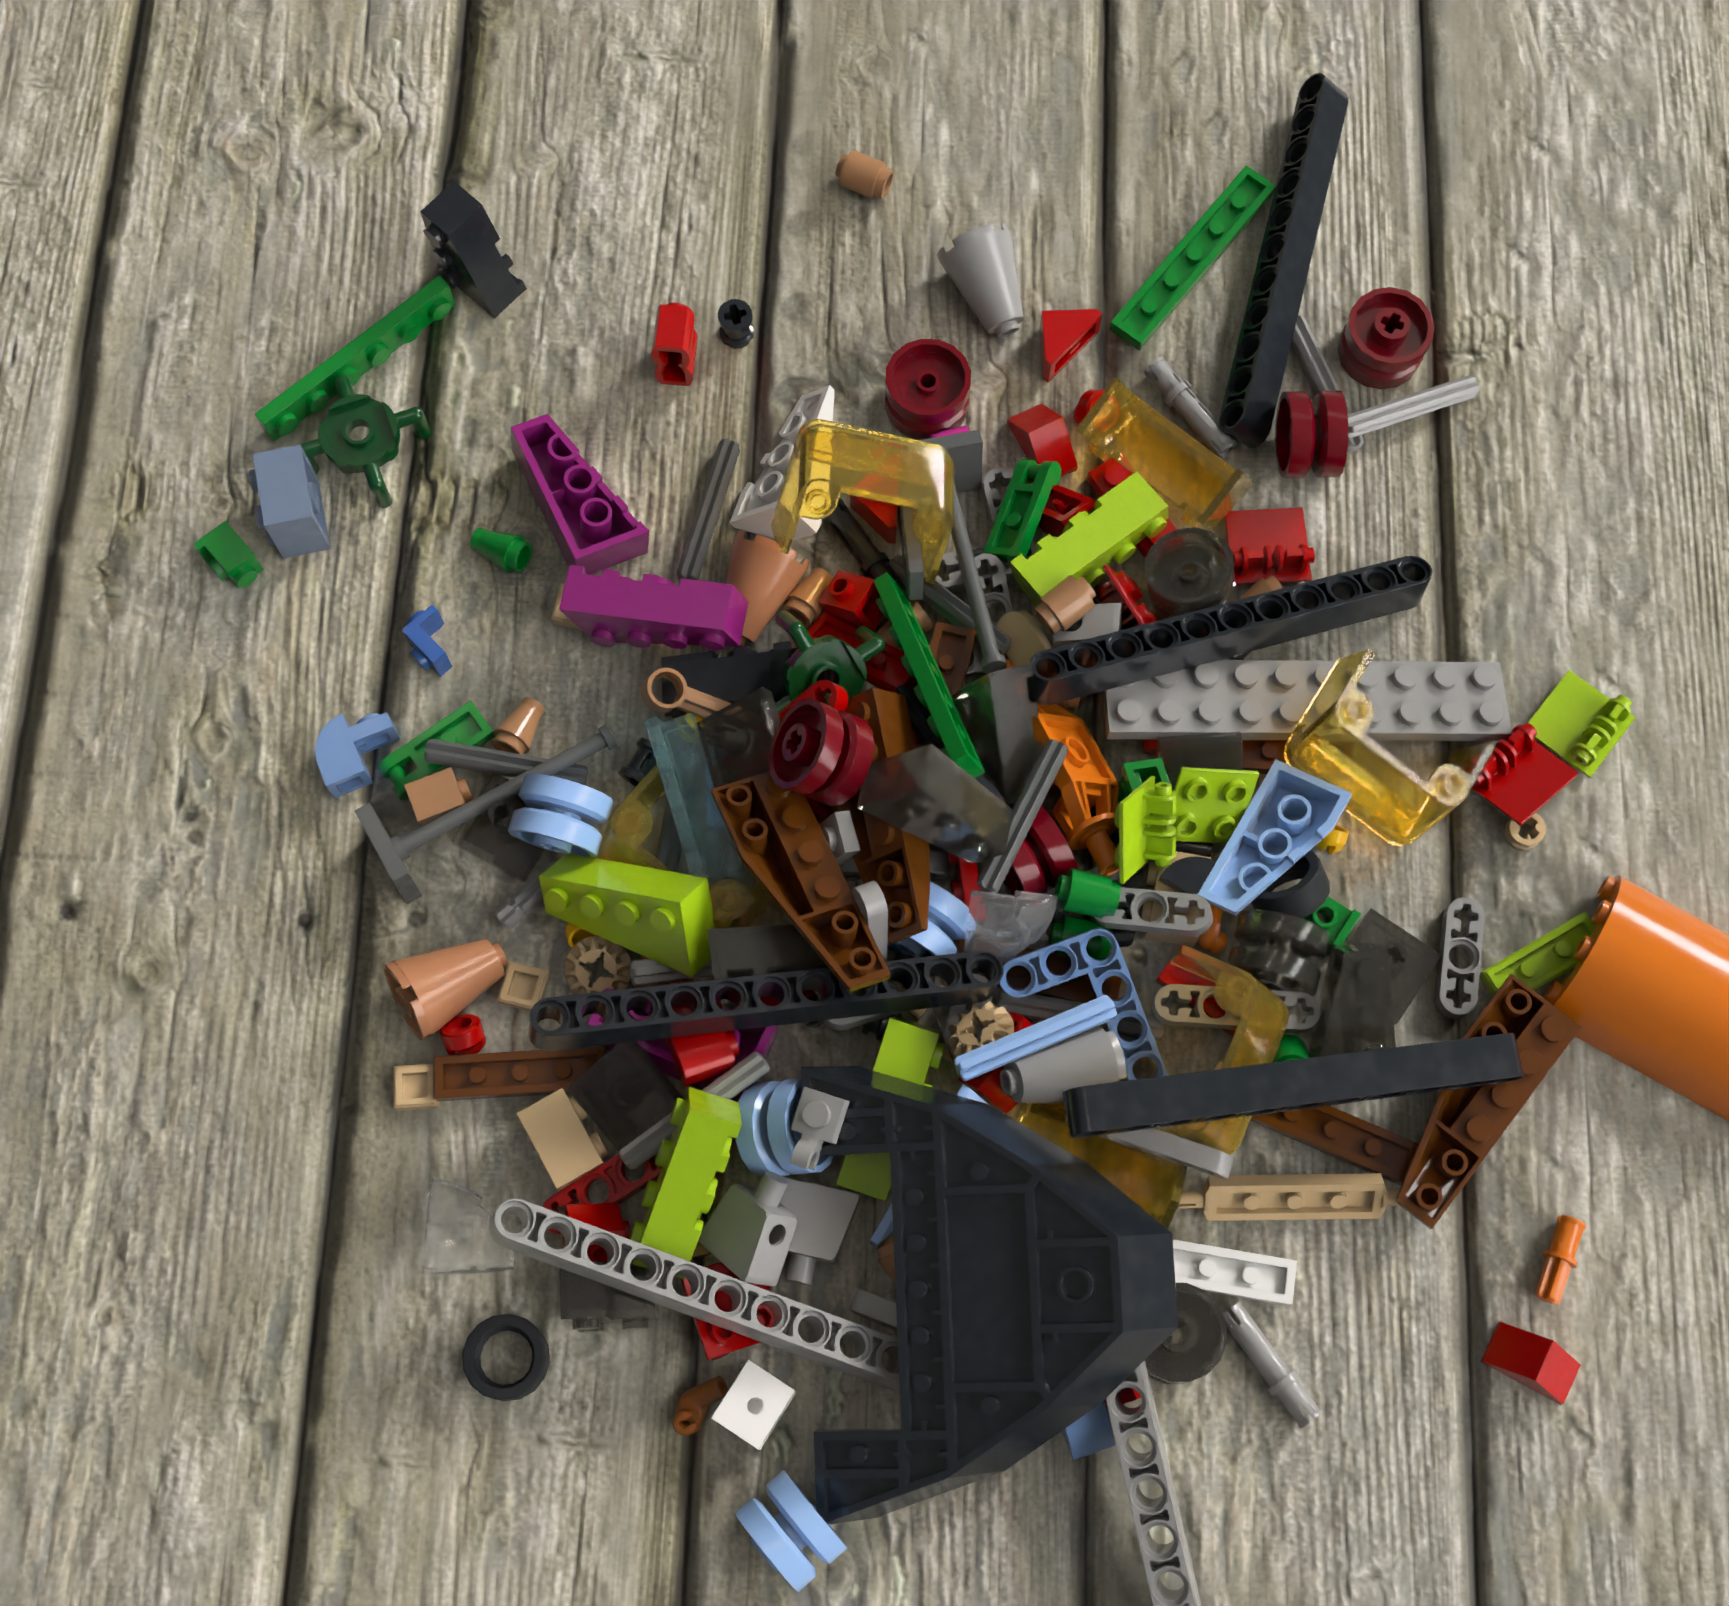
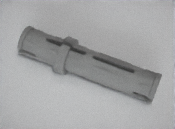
(1190, 408)
(1271, 1366)

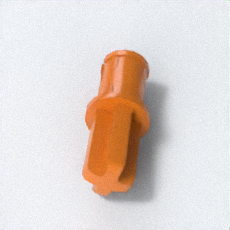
(1559, 1259)

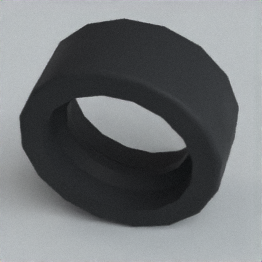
(1301, 898)
(474, 1346)

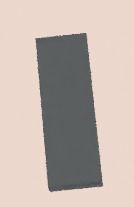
(910, 554)

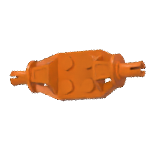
(1083, 782)

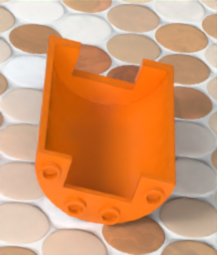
(1653, 992)

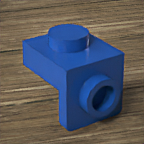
(425, 649)

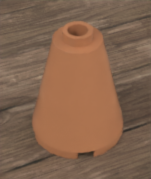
(762, 578)
(443, 982)

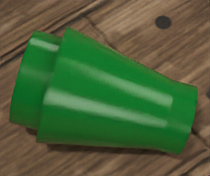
(504, 549)

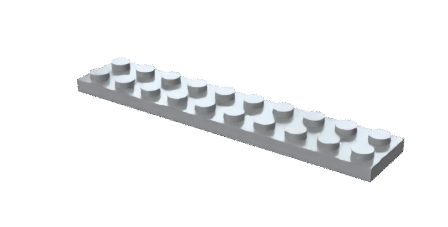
(1272, 695)

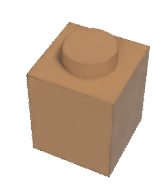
(437, 795)

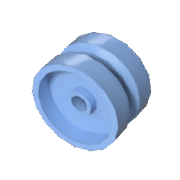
(560, 815)
(945, 923)
(766, 1131)
(786, 1534)

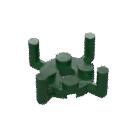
(372, 451)
(822, 654)

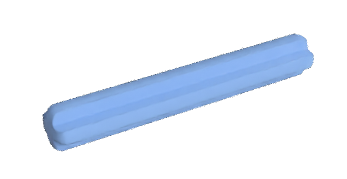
(1035, 1038)

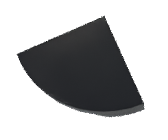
(1187, 874)

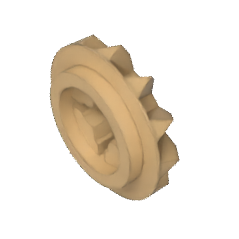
(589, 950)
(995, 1020)

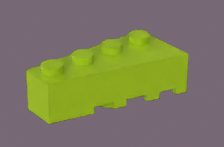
(1094, 539)
(635, 907)
(907, 1054)
(687, 1173)

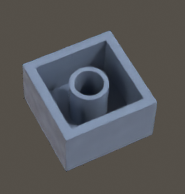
(289, 501)

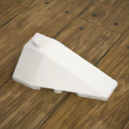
(759, 500)

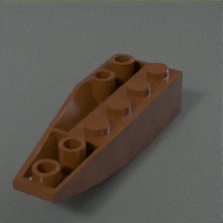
(886, 852)
(797, 869)
(1472, 1119)

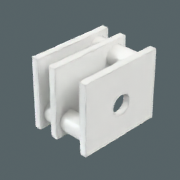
(754, 1405)

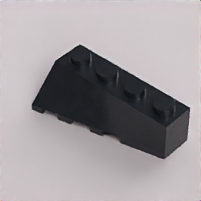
(729, 676)

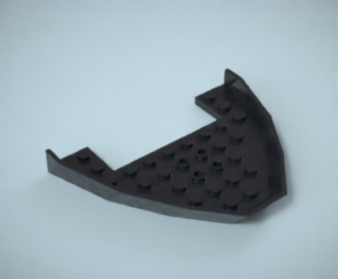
(1014, 1287)

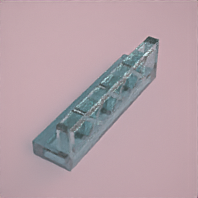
(688, 789)

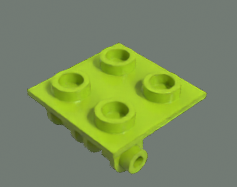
(1581, 723)
(1211, 803)
(1146, 828)

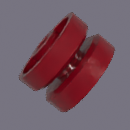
(1385, 338)
(927, 388)
(1311, 434)
(821, 752)
(1040, 858)

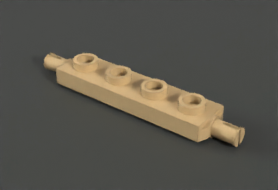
(1292, 1197)

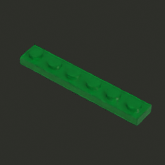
(1192, 258)
(356, 358)
(931, 686)

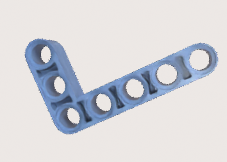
(1098, 971)

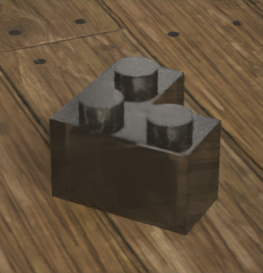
(592, 1304)

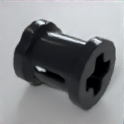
(731, 313)
(632, 772)

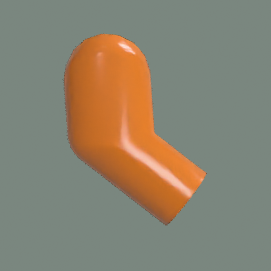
(1214, 938)

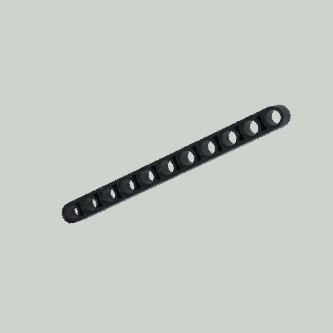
(1283, 262)
(1226, 630)
(750, 1010)
(1291, 1085)

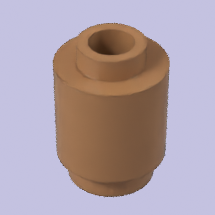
(864, 175)
(1065, 604)

